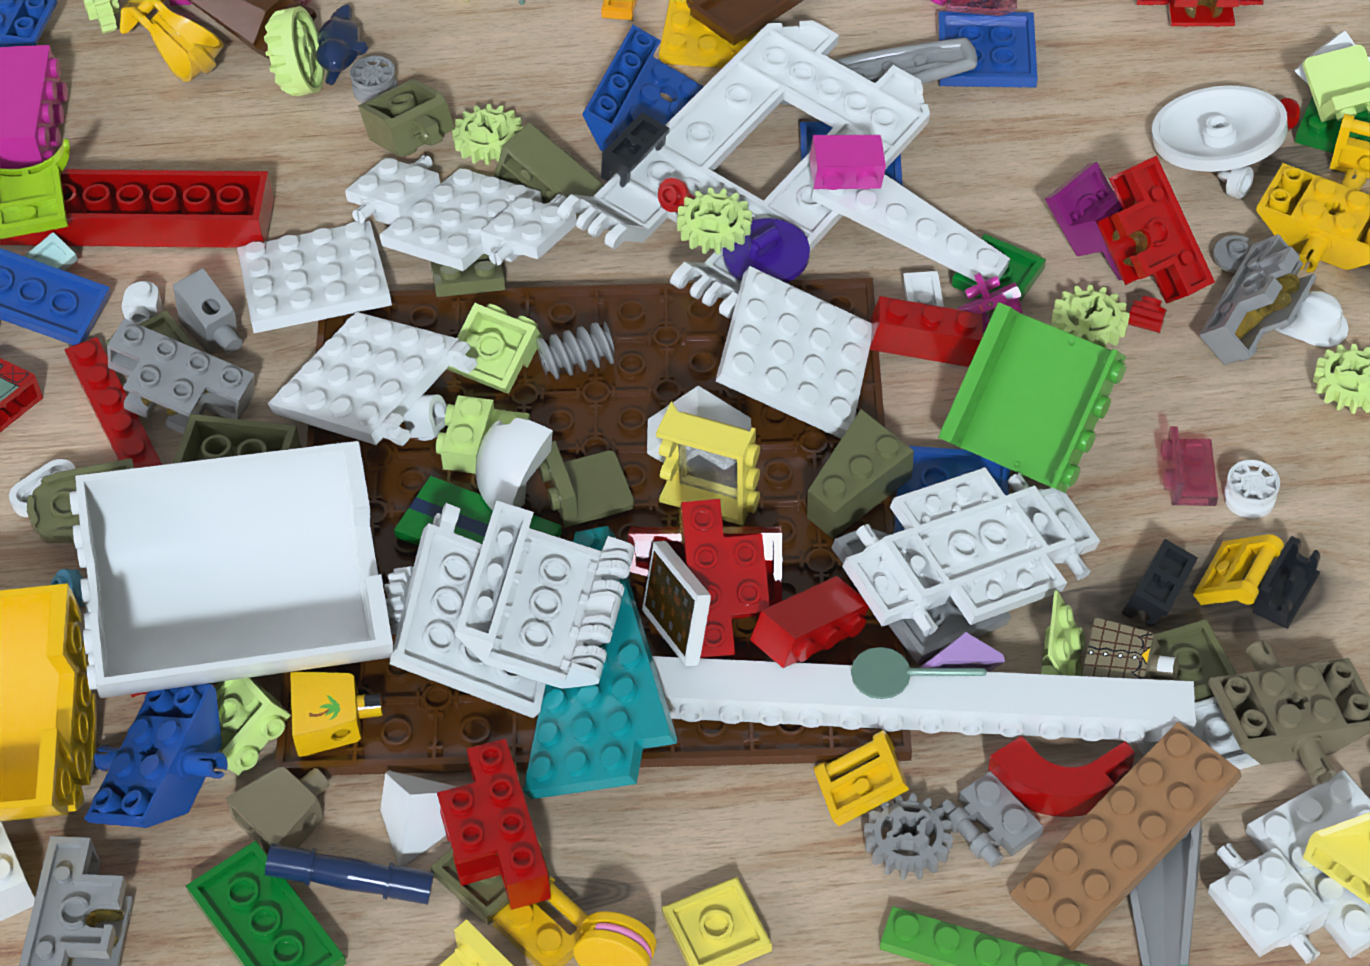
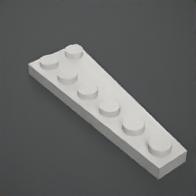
(916, 225)

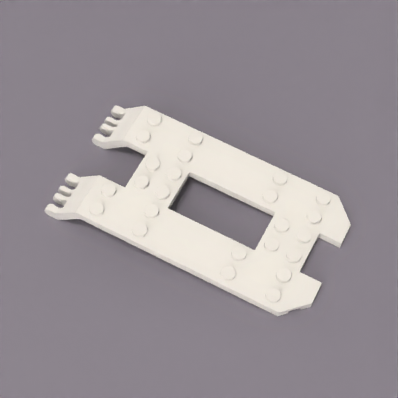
(771, 68)

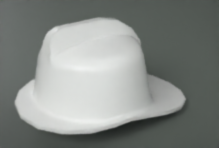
(1319, 321)

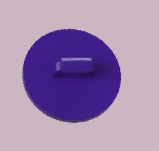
(771, 248)

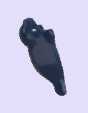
(339, 43)

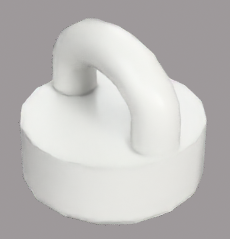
(1238, 181)

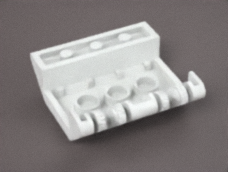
(542, 601)

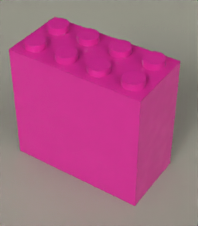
(29, 105)

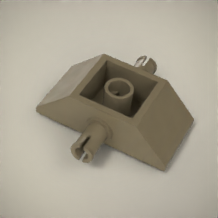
(1294, 710)

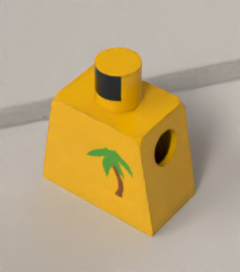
(328, 710)

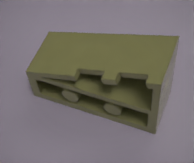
(543, 166)

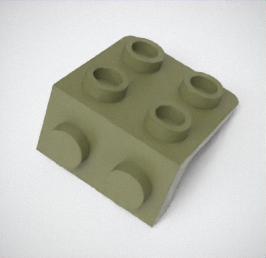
(585, 486)

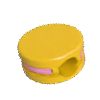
(614, 940)

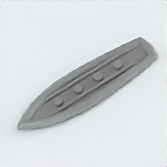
(924, 61)

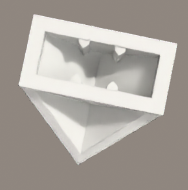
(411, 814)

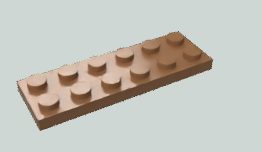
(1125, 836)

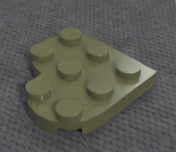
(50, 502)

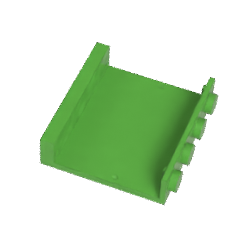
(1033, 398)

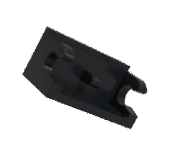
(632, 147)
(1160, 582)
(1287, 584)

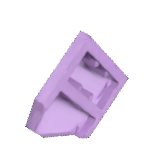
(966, 653)

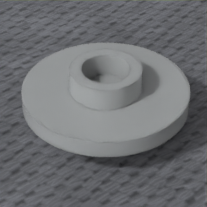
(1231, 251)

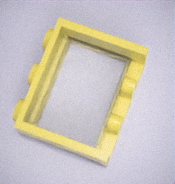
(709, 463)

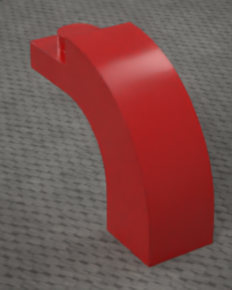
(1057, 788)

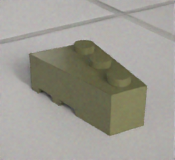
(858, 475)

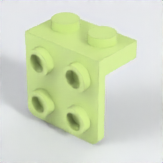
(1339, 82)

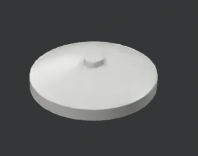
(1219, 128)

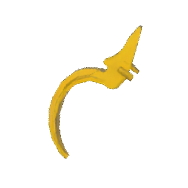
(179, 40)

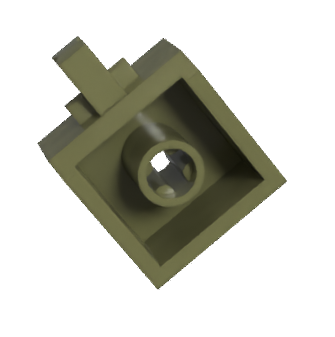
(407, 118)

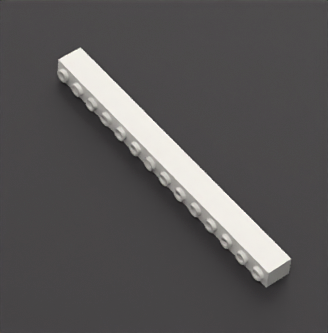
(965, 704)

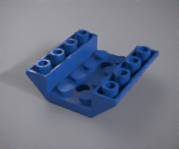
(634, 87)

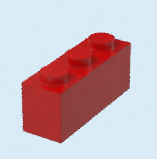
(925, 331)
(810, 622)

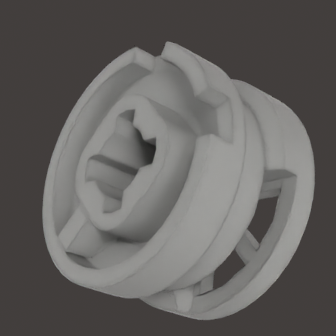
(372, 80)

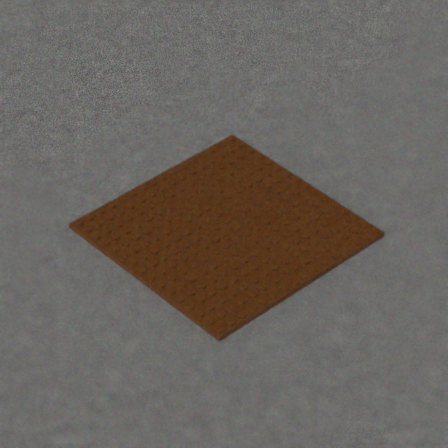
(661, 351)

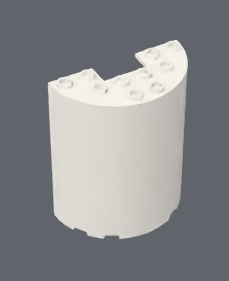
(228, 569)

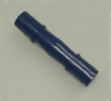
(349, 873)

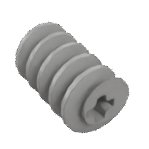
(576, 350)

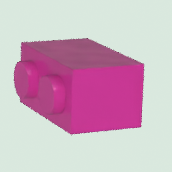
(847, 162)

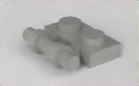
(998, 812)

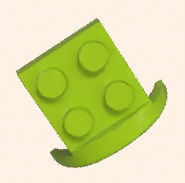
(33, 196)

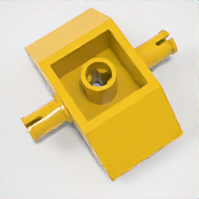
(1319, 217)

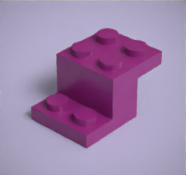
(1080, 205)

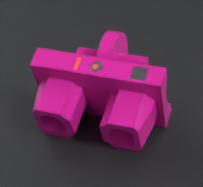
(1006, 295)

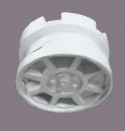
(1251, 491)

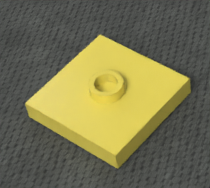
(717, 926)

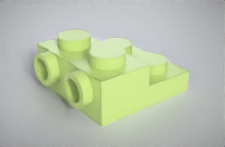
(498, 345)
(466, 428)
(247, 721)

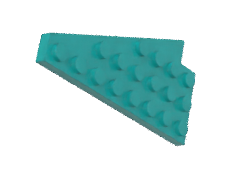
(598, 731)

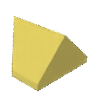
(1344, 854)

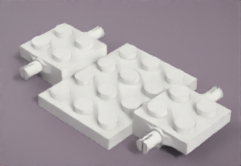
(457, 218)
(973, 546)
(1282, 895)

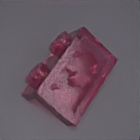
(1189, 470)

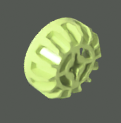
(293, 51)

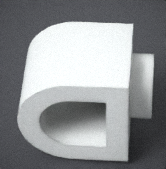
(141, 301)
(426, 417)

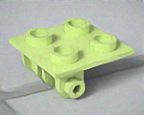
(1062, 642)

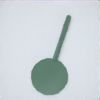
(886, 673)

